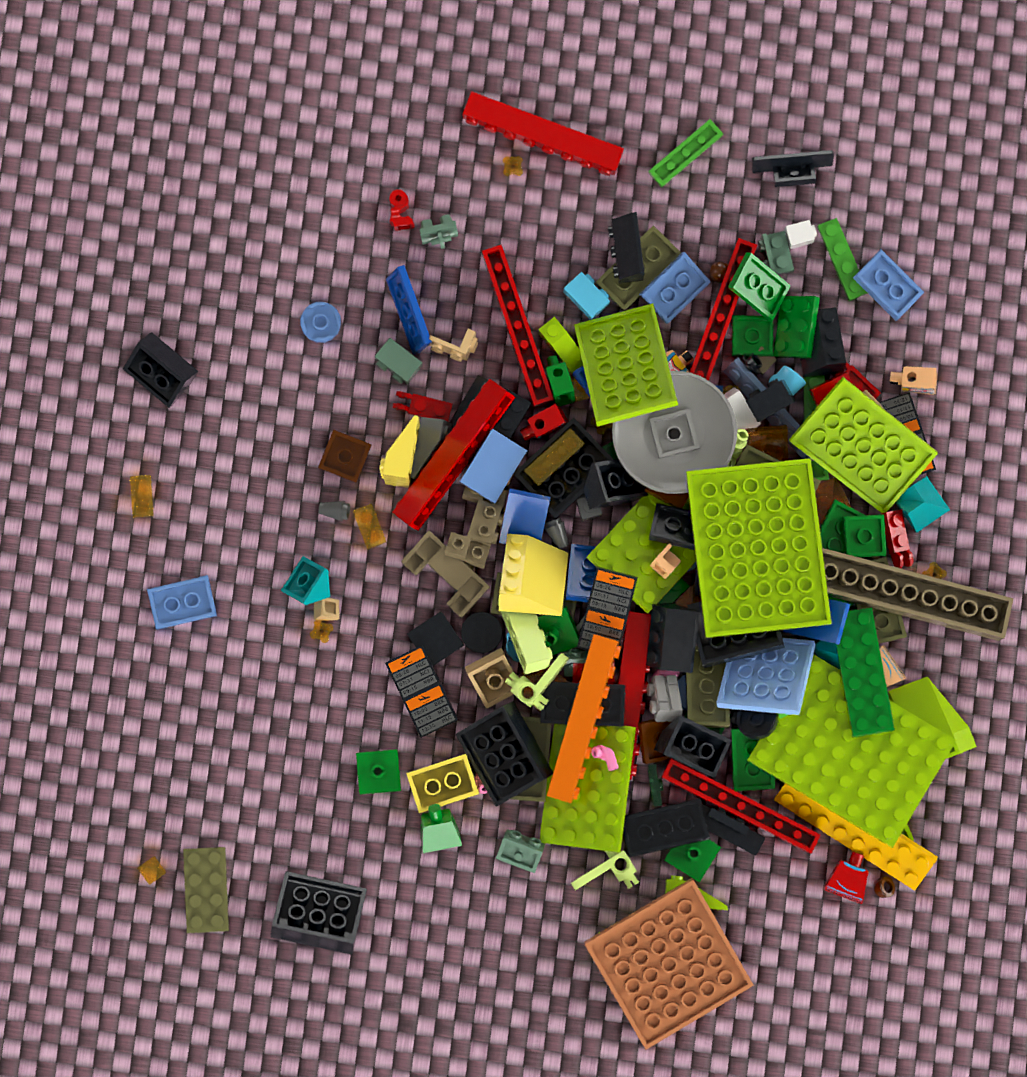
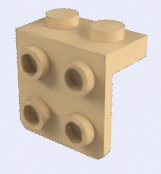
(457, 353)

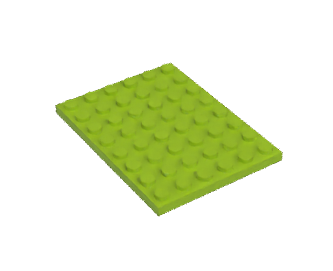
(758, 548)
(862, 779)

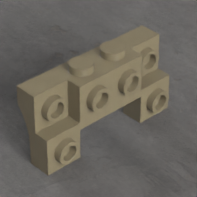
(477, 544)
(454, 571)

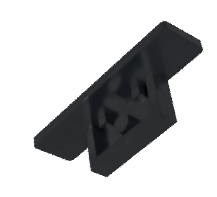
(793, 168)
(732, 830)

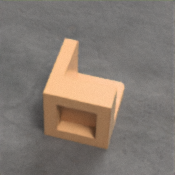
(665, 562)

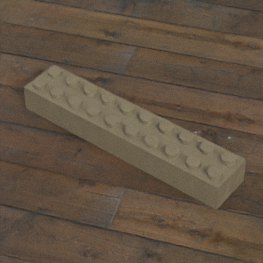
(916, 595)

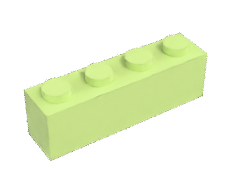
(527, 640)

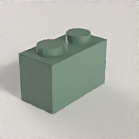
(398, 361)

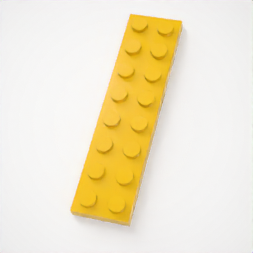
(904, 861)

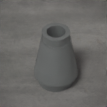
(337, 510)
(557, 532)

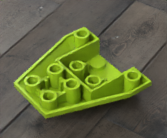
(930, 705)

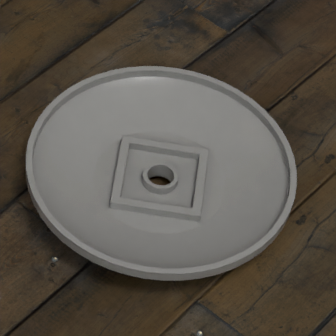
(705, 439)

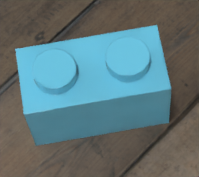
(587, 295)

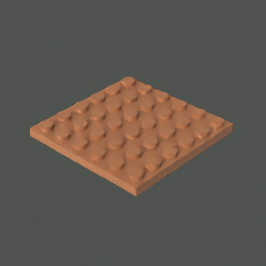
(668, 963)

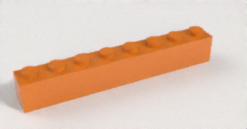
(583, 717)

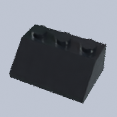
(626, 248)
(828, 348)
(160, 369)
(611, 485)
(672, 637)
(693, 745)

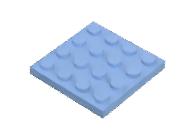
(768, 680)

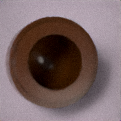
(718, 271)
(879, 887)

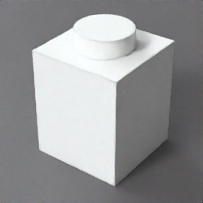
(800, 234)

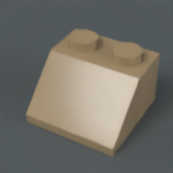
(489, 677)

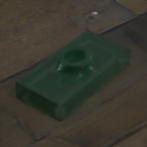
(656, 785)

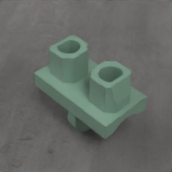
(438, 233)

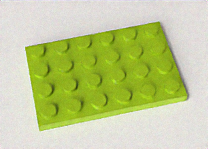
(625, 365)
(863, 446)
(631, 552)
(600, 810)

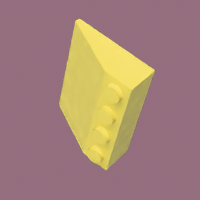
(398, 463)
(532, 576)

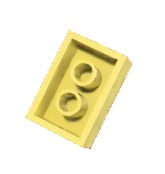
(442, 783)

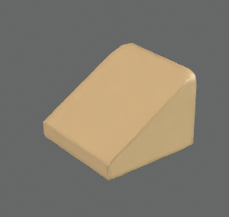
(326, 609)

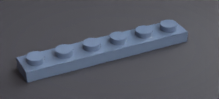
(749, 383)

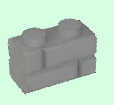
(665, 698)

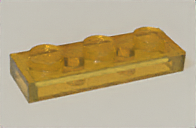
(554, 457)

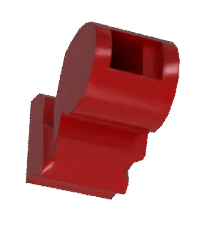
(399, 204)

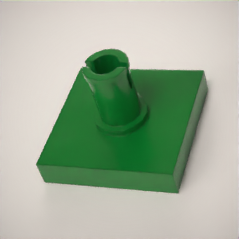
(559, 631)
(378, 771)
(693, 858)

